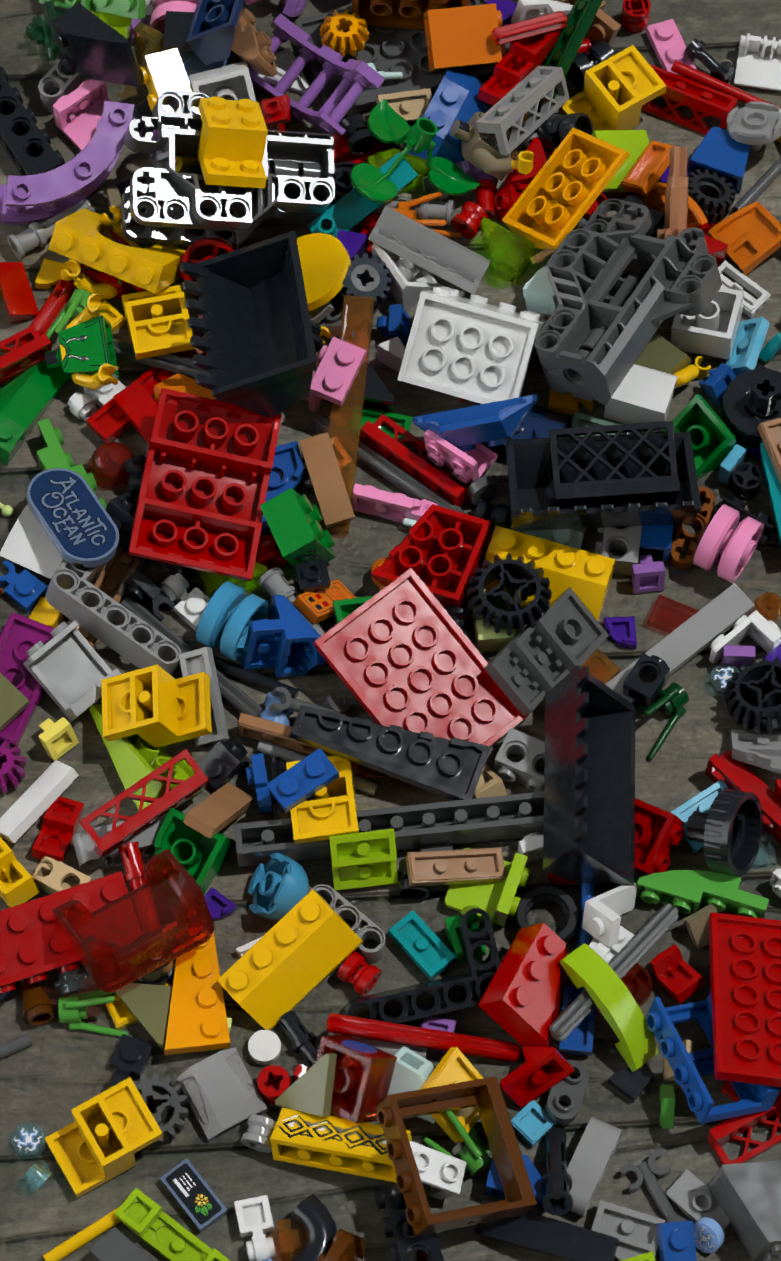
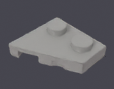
(757, 750)
(634, 1229)

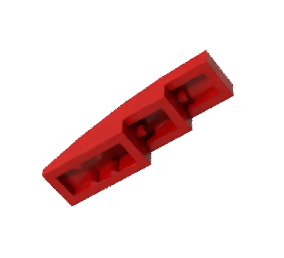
(520, 61)

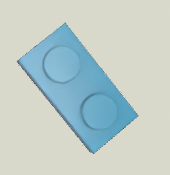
(748, 344)

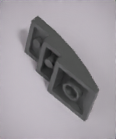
(546, 653)

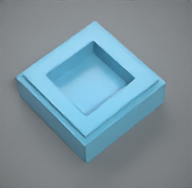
(734, 458)
(532, 1123)

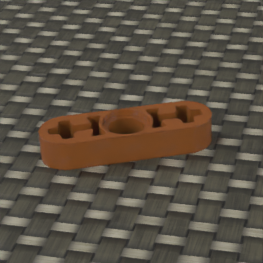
(693, 539)

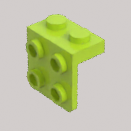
(494, 897)

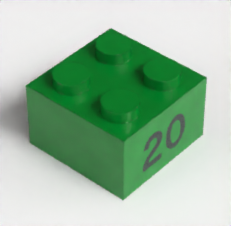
(298, 528)

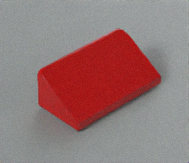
(17, 292)

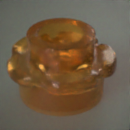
(768, 599)

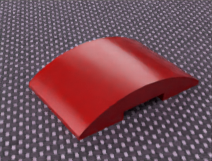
(204, 485)

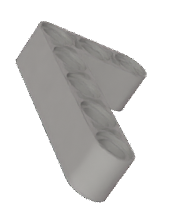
(107, 620)

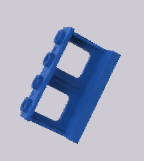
(691, 1066)

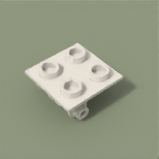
(759, 63)

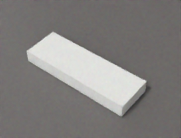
(36, 800)

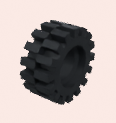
(711, 194)

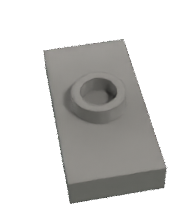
(696, 1200)

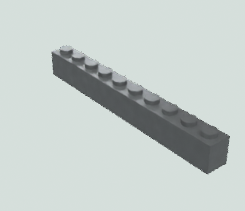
(413, 825)

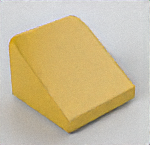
(46, 614)

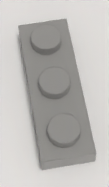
(196, 662)

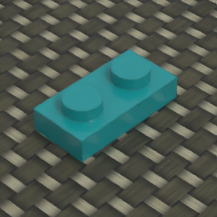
(422, 945)

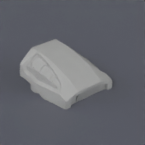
(220, 1092)

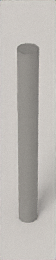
(289, 756)

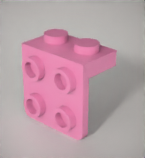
(80, 110)
(335, 373)
(465, 465)

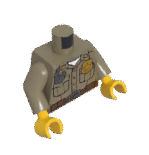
(483, 150)

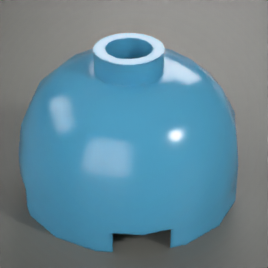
(277, 887)

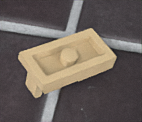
(408, 104)

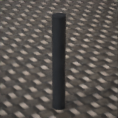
(251, 676)

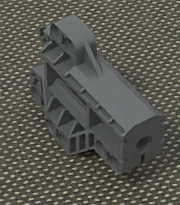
(176, 197)
(589, 336)

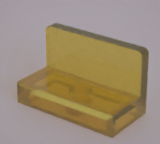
(147, 42)

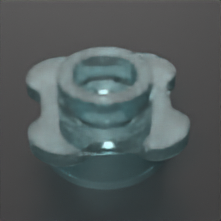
(70, 982)

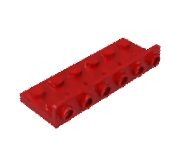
(33, 939)

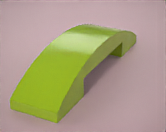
(615, 1003)
(162, 1232)

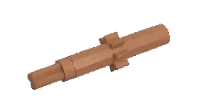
(676, 194)

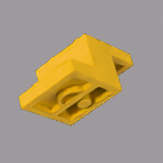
(616, 91)
(232, 142)
(157, 322)
(156, 706)
(328, 810)
(103, 1137)

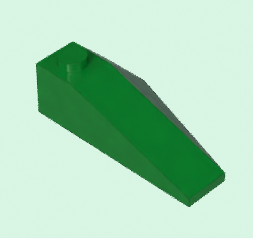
(24, 404)
(195, 852)

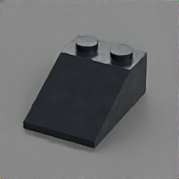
(94, 48)

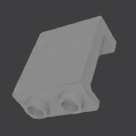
(69, 669)

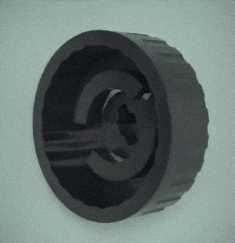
(761, 394)
(729, 831)

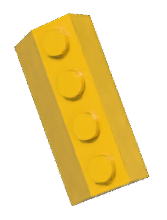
(563, 565)
(290, 960)

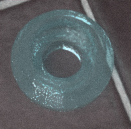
(36, 1176)

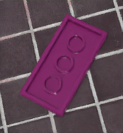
(15, 640)

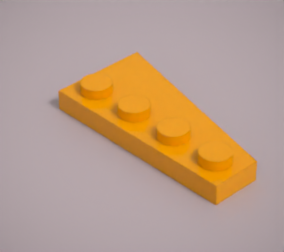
(197, 1004)

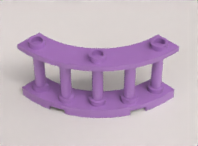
(356, 78)
(54, 191)

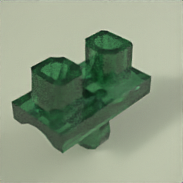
(42, 30)

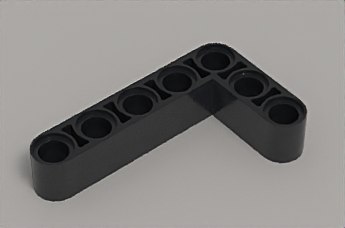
(439, 988)

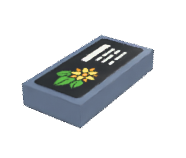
(193, 1195)

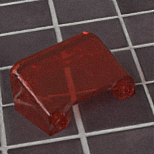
(141, 927)

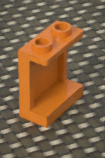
(462, 36)

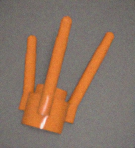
(404, 208)

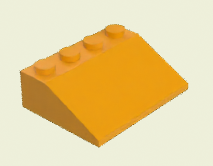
(564, 189)

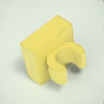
(57, 737)

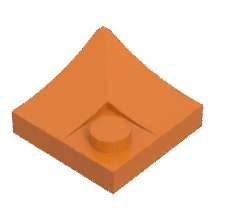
(750, 235)

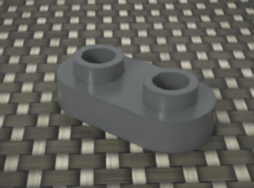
(569, 1091)

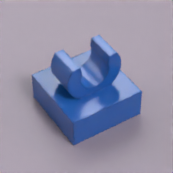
(395, 324)
(717, 383)

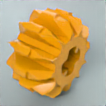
(344, 33)

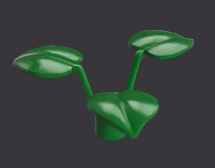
(391, 127)

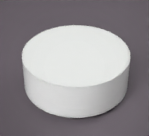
(264, 1047)

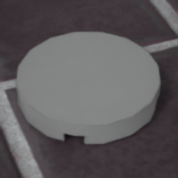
(754, 123)

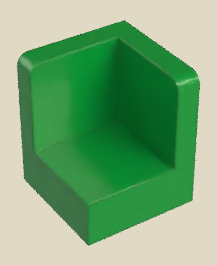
(453, 935)

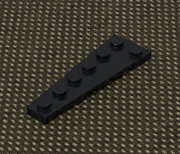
(420, 759)

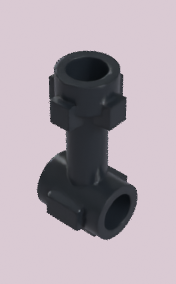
(722, 71)

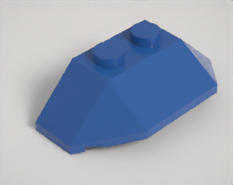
(452, 101)
(478, 423)

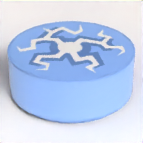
(708, 1235)

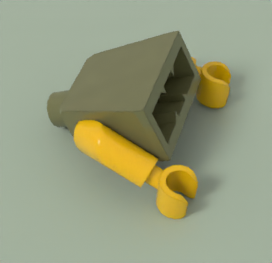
(667, 358)

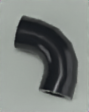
(316, 1226)

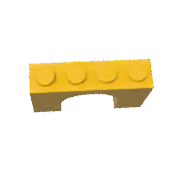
(82, 240)

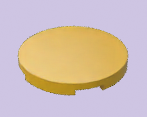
(323, 267)

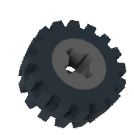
(370, 270)

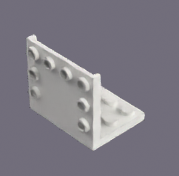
(469, 346)

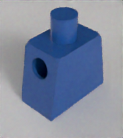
(722, 155)

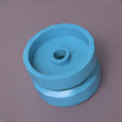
(228, 619)

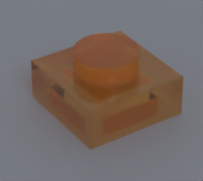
(601, 666)
(288, 1239)

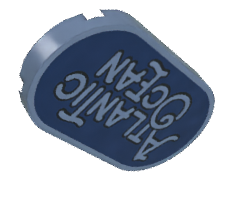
(73, 517)

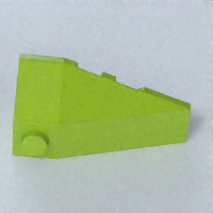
(137, 758)

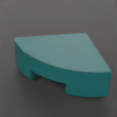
(771, 348)

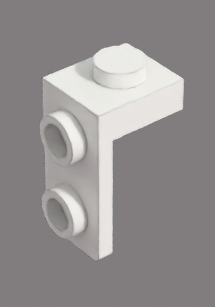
(756, 626)
(603, 913)
(439, 1171)

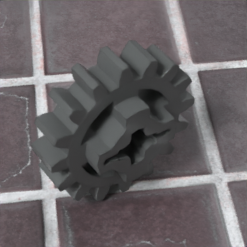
(164, 1104)

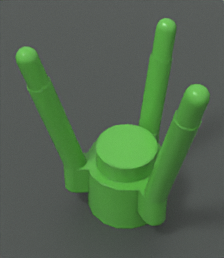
(72, 309)
(75, 1008)
(473, 1152)

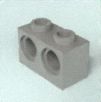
(622, 540)
(525, 771)

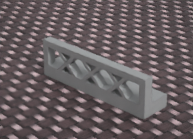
(525, 99)
(429, 250)

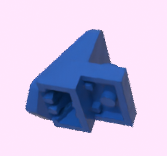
(282, 642)

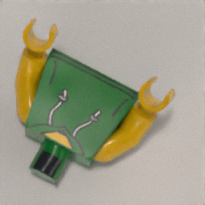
(87, 348)

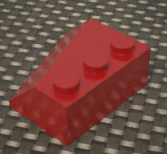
(442, 551)
(528, 986)

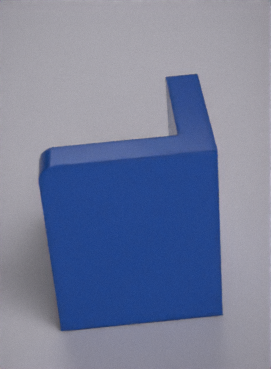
(658, 538)

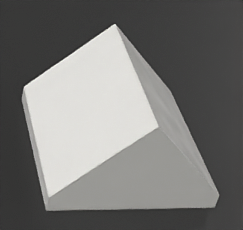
(407, 277)
(641, 397)

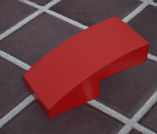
(58, 829)

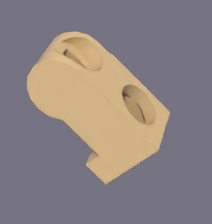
(56, 876)

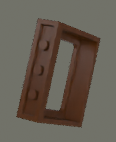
(488, 1100)

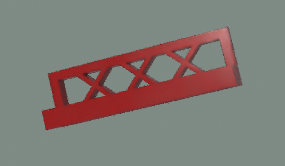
(694, 95)
(23, 357)
(414, 464)
(741, 778)
(152, 812)
(734, 1127)

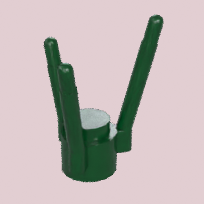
(668, 702)

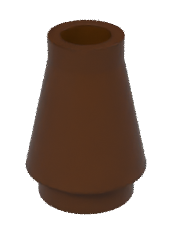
(36, 1004)

